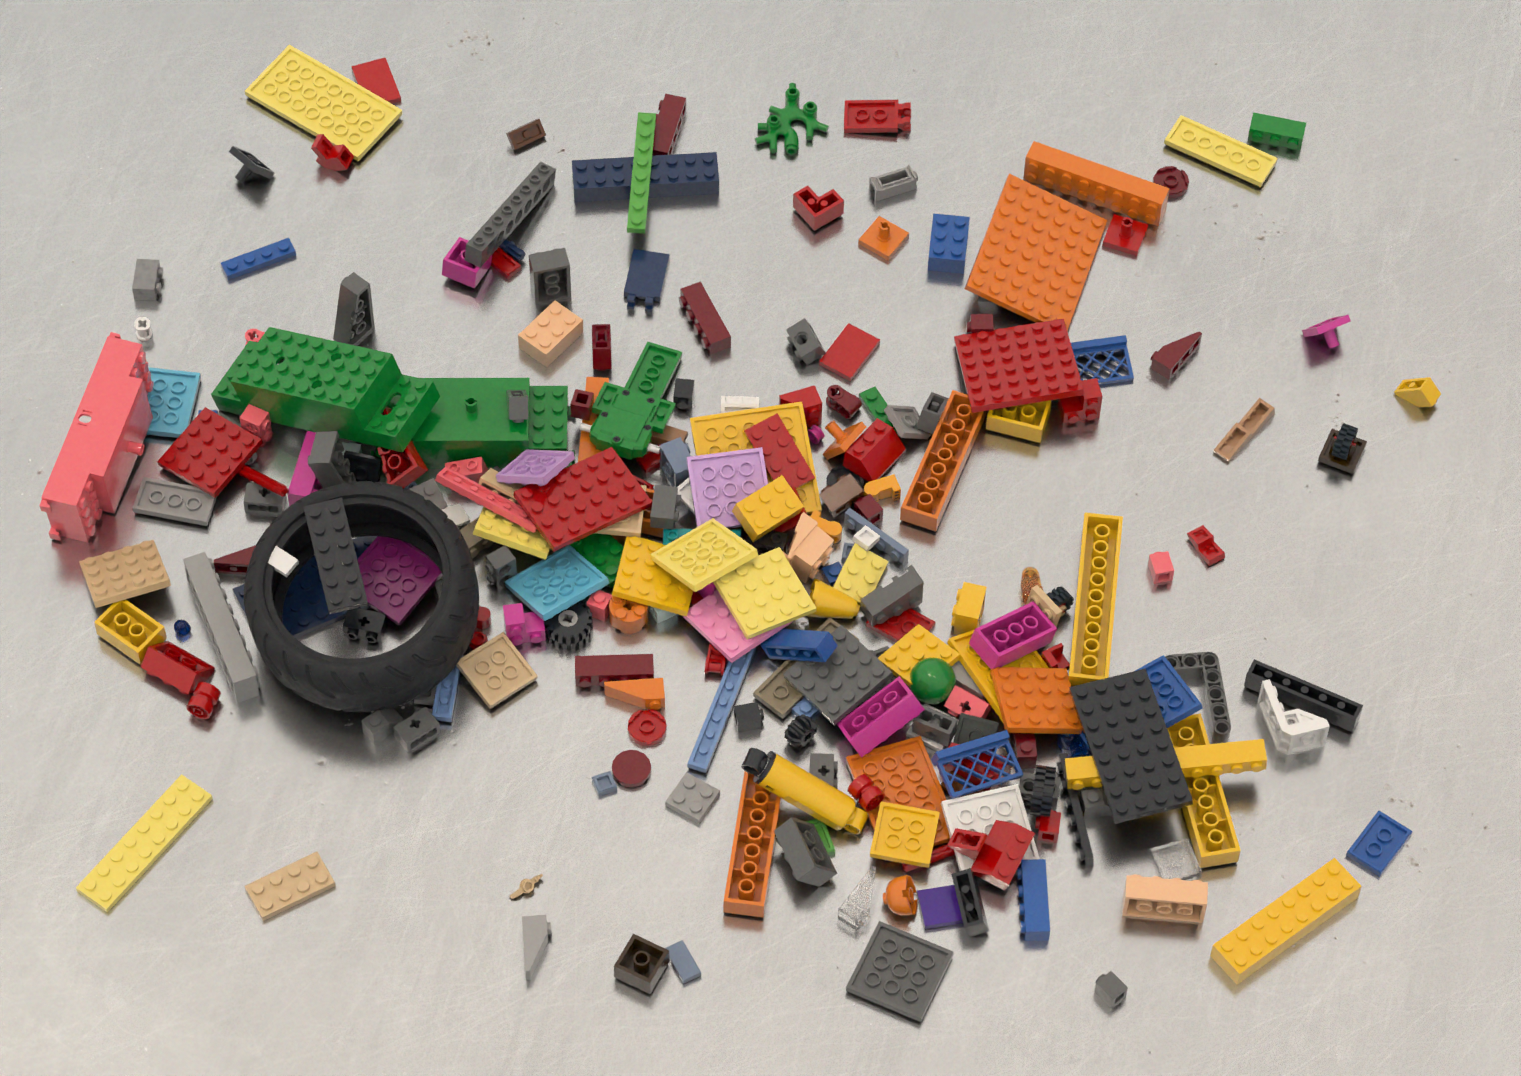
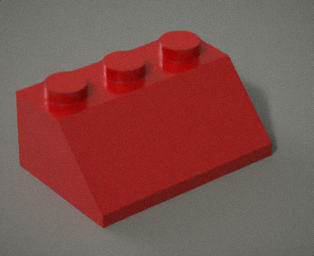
(874, 451)
(176, 666)
(1002, 853)

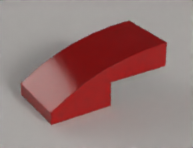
(1204, 544)

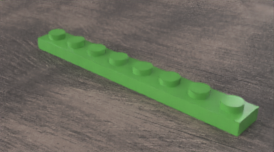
(641, 173)

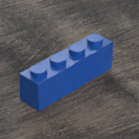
(800, 645)
(1034, 900)

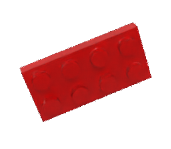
(779, 451)

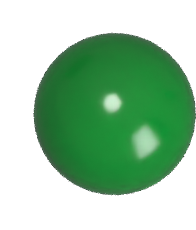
(932, 680)

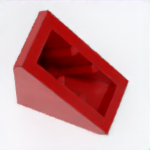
(967, 842)

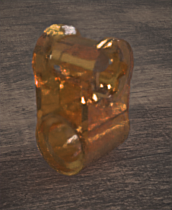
(1029, 579)

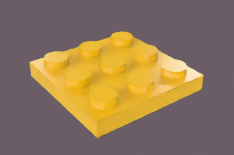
(913, 648)
(904, 834)

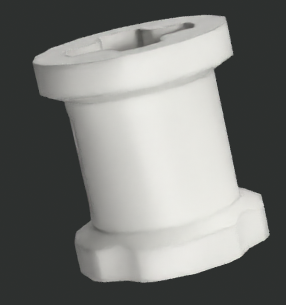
(143, 329)

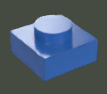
(831, 572)

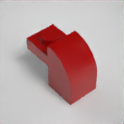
(330, 156)

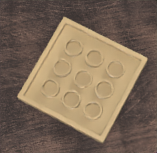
(124, 573)

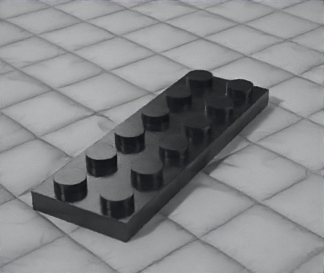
(335, 555)

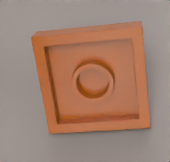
(883, 238)
(843, 438)

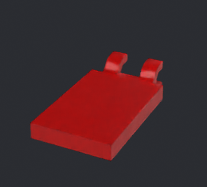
(876, 116)

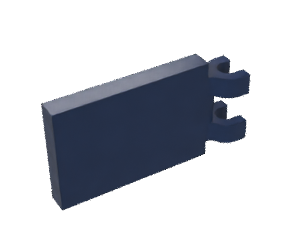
(646, 278)

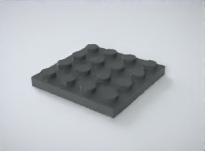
(842, 680)
(899, 971)

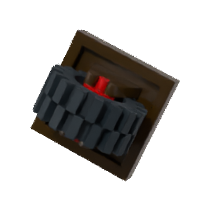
(1343, 449)

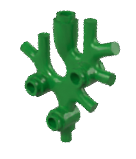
(780, 122)

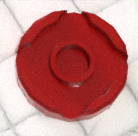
(647, 727)

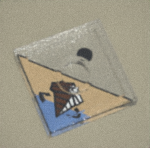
(1176, 860)

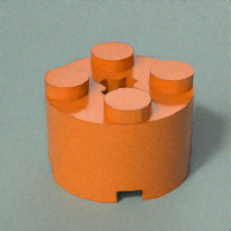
(627, 615)

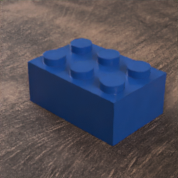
(948, 243)

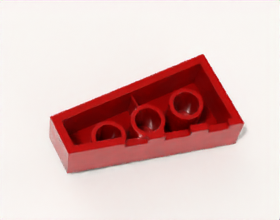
(401, 467)

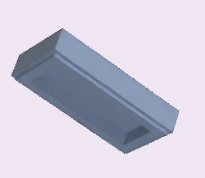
(683, 962)

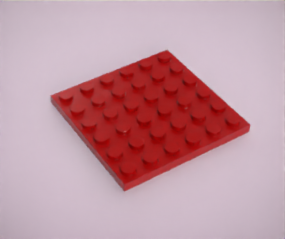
(1018, 365)

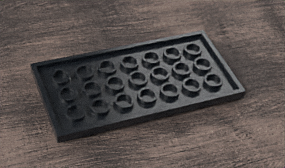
(1130, 746)

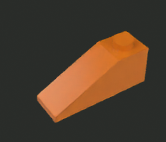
(639, 692)

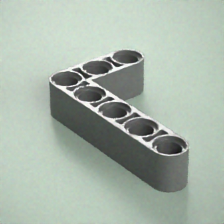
(1210, 689)

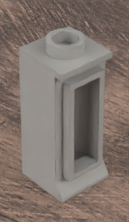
(893, 183)

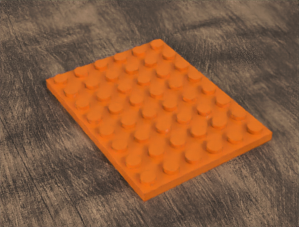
(1035, 253)

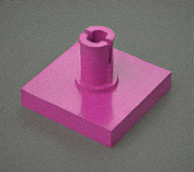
(1327, 328)

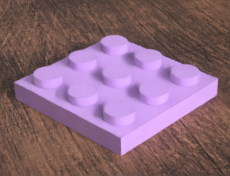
(535, 467)

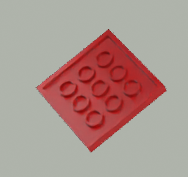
(210, 452)

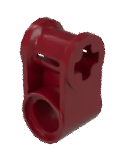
(842, 402)

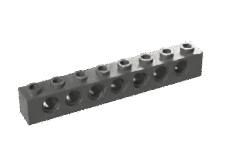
(510, 214)

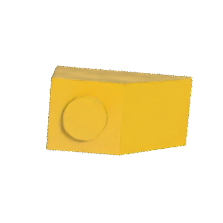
(1418, 391)

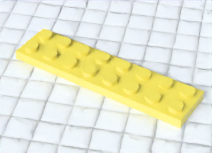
(144, 843)

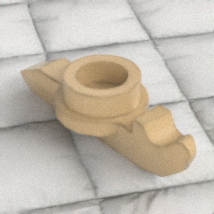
(526, 886)

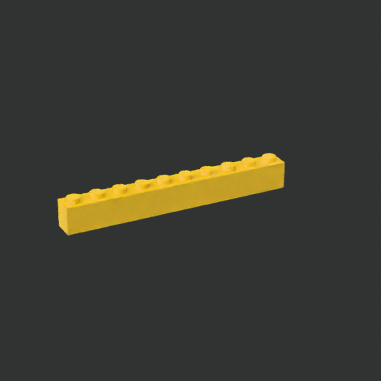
(1194, 762)

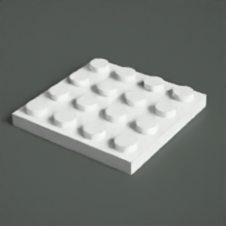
(979, 813)

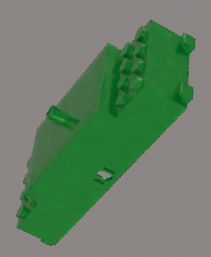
(474, 422)

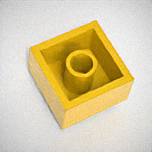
(968, 608)

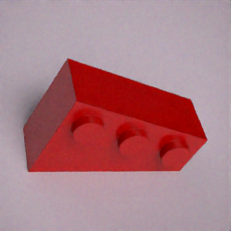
(979, 769)

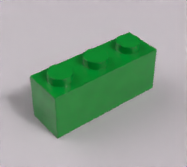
(1276, 131)

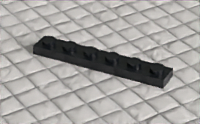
(1076, 817)

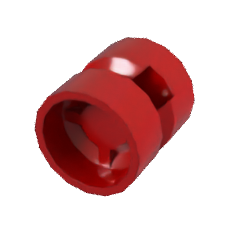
(203, 700)
(864, 790)

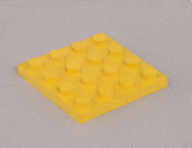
(647, 582)

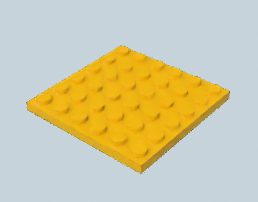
(726, 433)

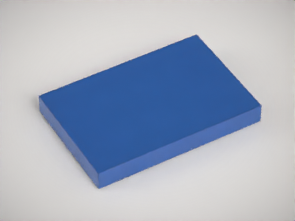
(1379, 843)

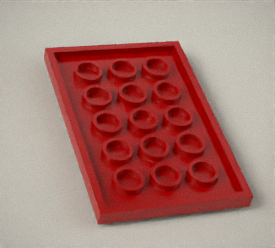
(583, 499)

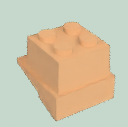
(808, 548)

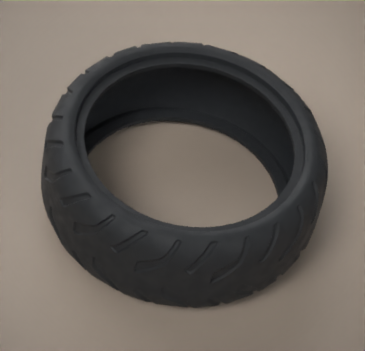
(385, 678)

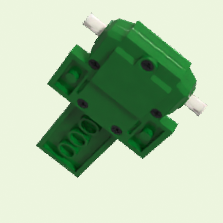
(635, 411)

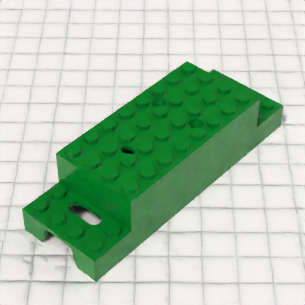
(327, 388)

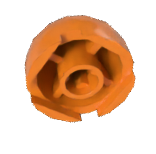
(900, 896)

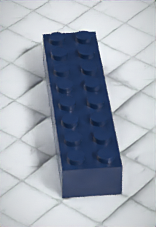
(670, 177)

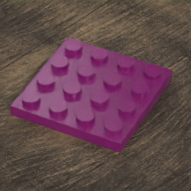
(396, 577)

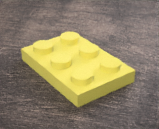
(860, 573)

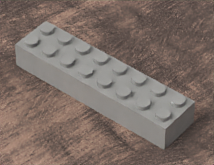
(222, 626)

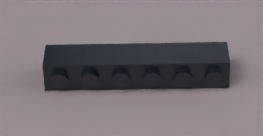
(1305, 695)

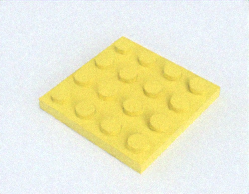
(502, 531)
(704, 555)
(764, 594)

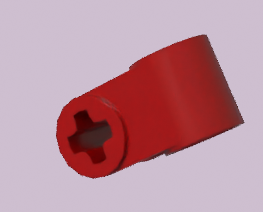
(715, 661)

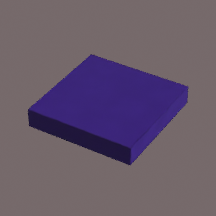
(939, 907)

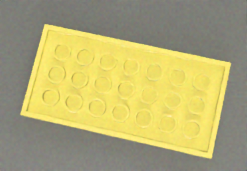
(323, 101)

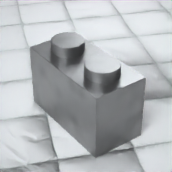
(146, 279)

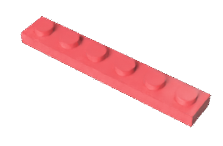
(485, 497)

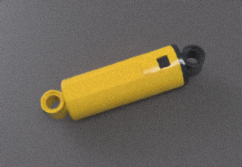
(804, 791)

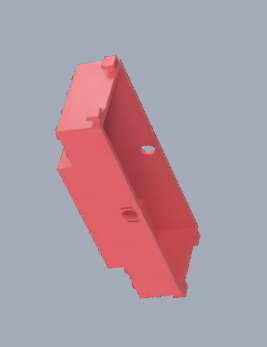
(102, 452)

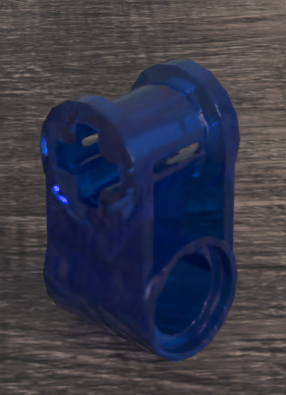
(1073, 747)

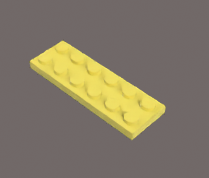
(1220, 151)

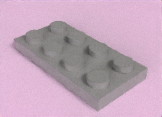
(173, 501)

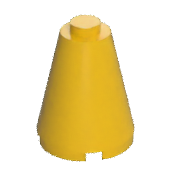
(832, 602)

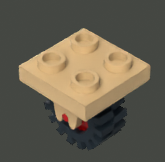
(1053, 603)

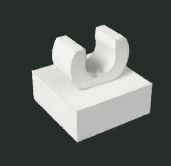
(866, 538)

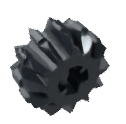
(800, 731)

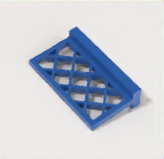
(1104, 346)
(967, 751)

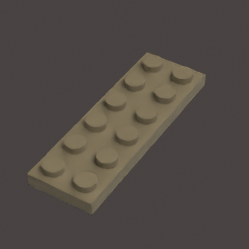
(777, 692)

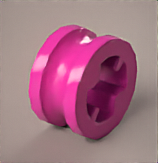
(815, 434)

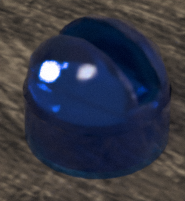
(182, 628)

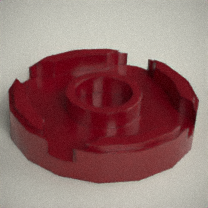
(1174, 179)
(631, 768)

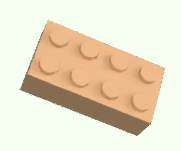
(1165, 898)

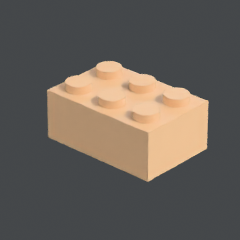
(550, 333)

